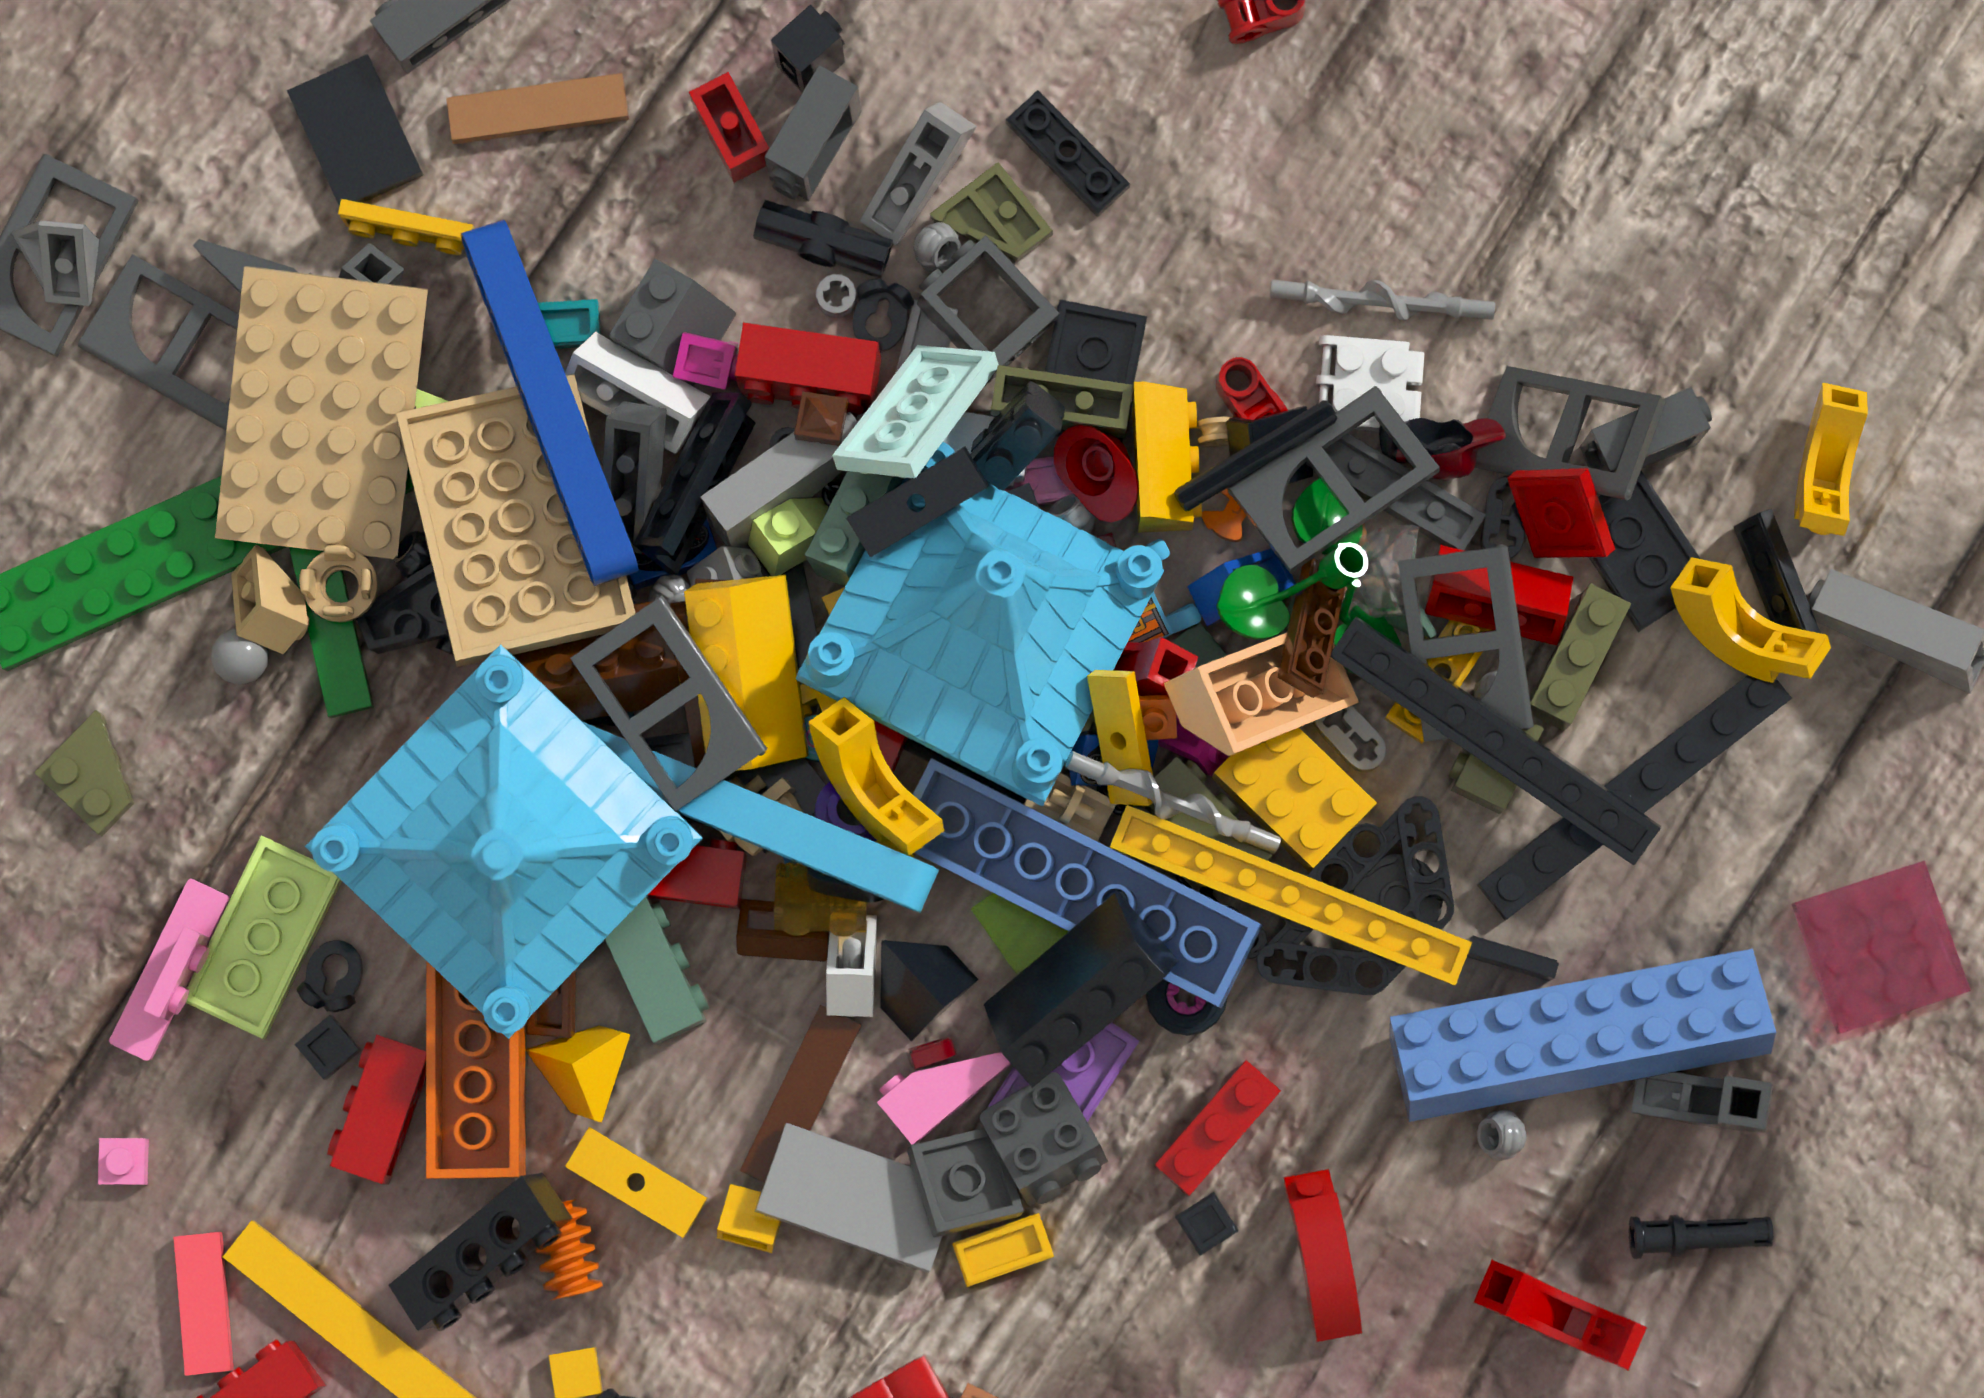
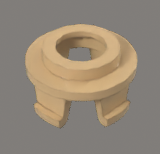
(315, 577)

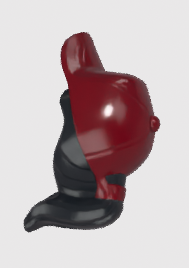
(1448, 443)

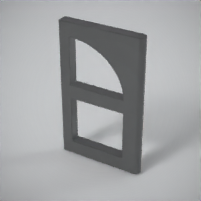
(48, 171)
(113, 339)
(1513, 454)
(1263, 490)
(1510, 688)
(732, 737)

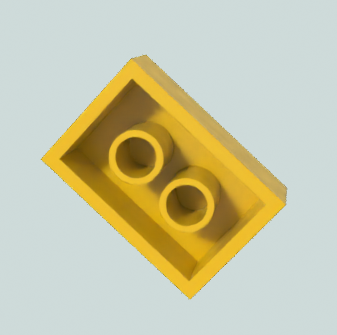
(1295, 794)

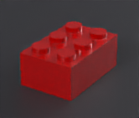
(788, 361)

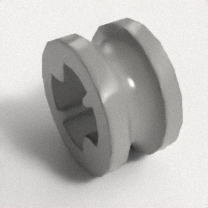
(848, 302)

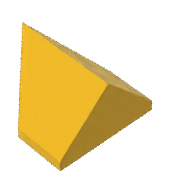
(582, 1068)

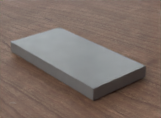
(848, 1197)

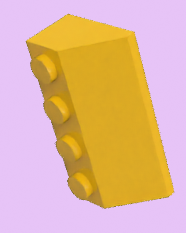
(751, 647)

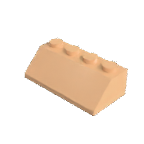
(1244, 703)

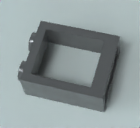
(813, 134)
(939, 313)
(1679, 429)

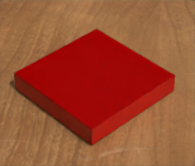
(1561, 513)

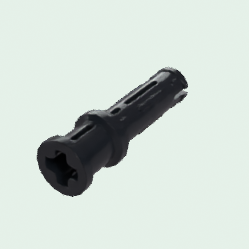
(1680, 1235)

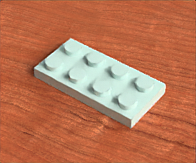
(915, 411)

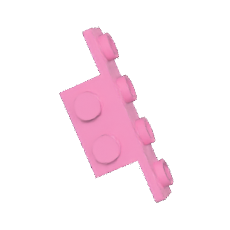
(174, 960)

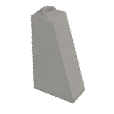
(780, 473)
(1901, 629)

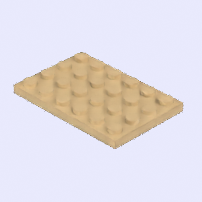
(315, 411)
(500, 532)

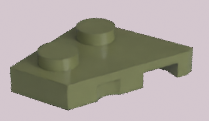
(997, 209)
(89, 775)

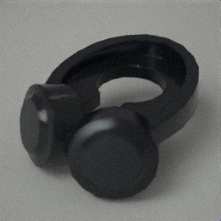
(869, 296)
(312, 989)

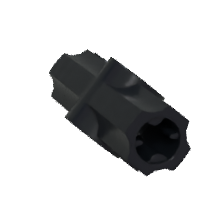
(823, 239)

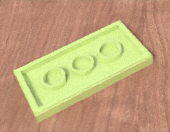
(263, 937)

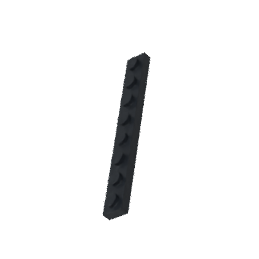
(1495, 741)
(1639, 785)

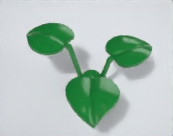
(1251, 596)

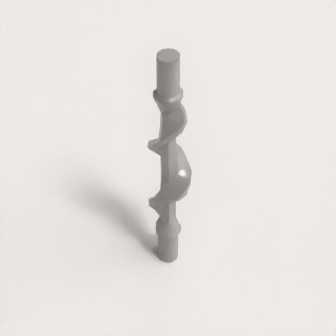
(1379, 294)
(1169, 805)

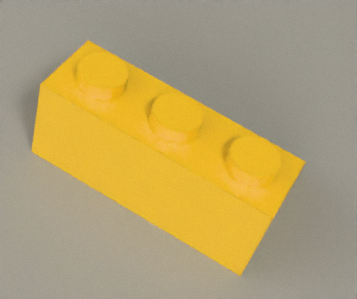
(1163, 455)

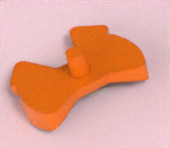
(1226, 523)

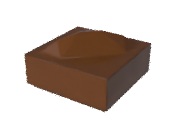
(821, 418)

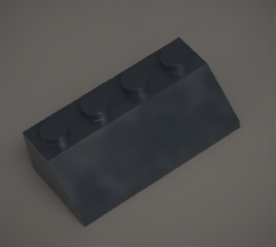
(1077, 988)

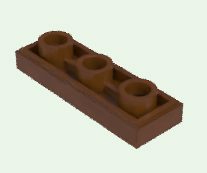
(1311, 634)

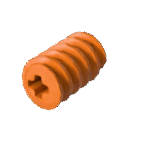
(568, 1258)

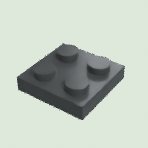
(963, 1182)

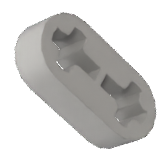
(1345, 747)

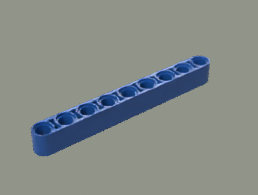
(549, 403)

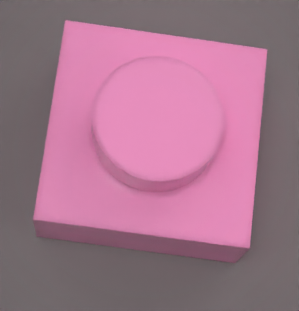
(123, 1161)

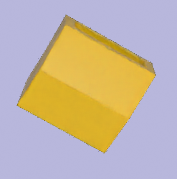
(743, 1225)

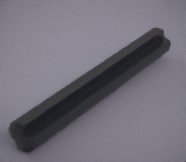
(1255, 455)

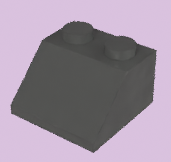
(663, 310)

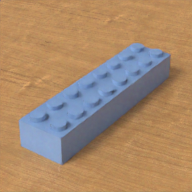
(1070, 875)
(1581, 1035)

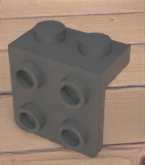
(1043, 1139)

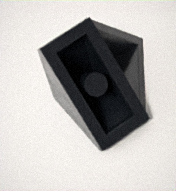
(920, 983)

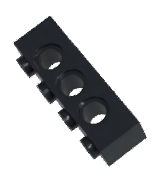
(423, 1286)

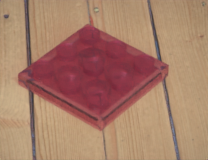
(1880, 947)

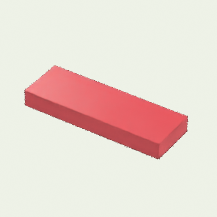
(203, 1303)

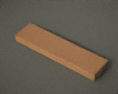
(537, 108)

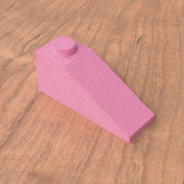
(933, 1094)

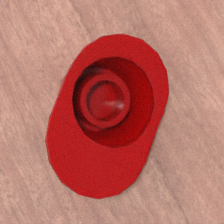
(1097, 472)

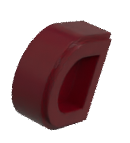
(931, 1052)

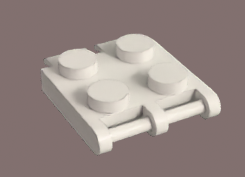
(1371, 363)

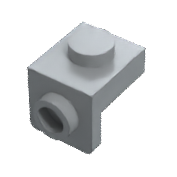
(726, 564)

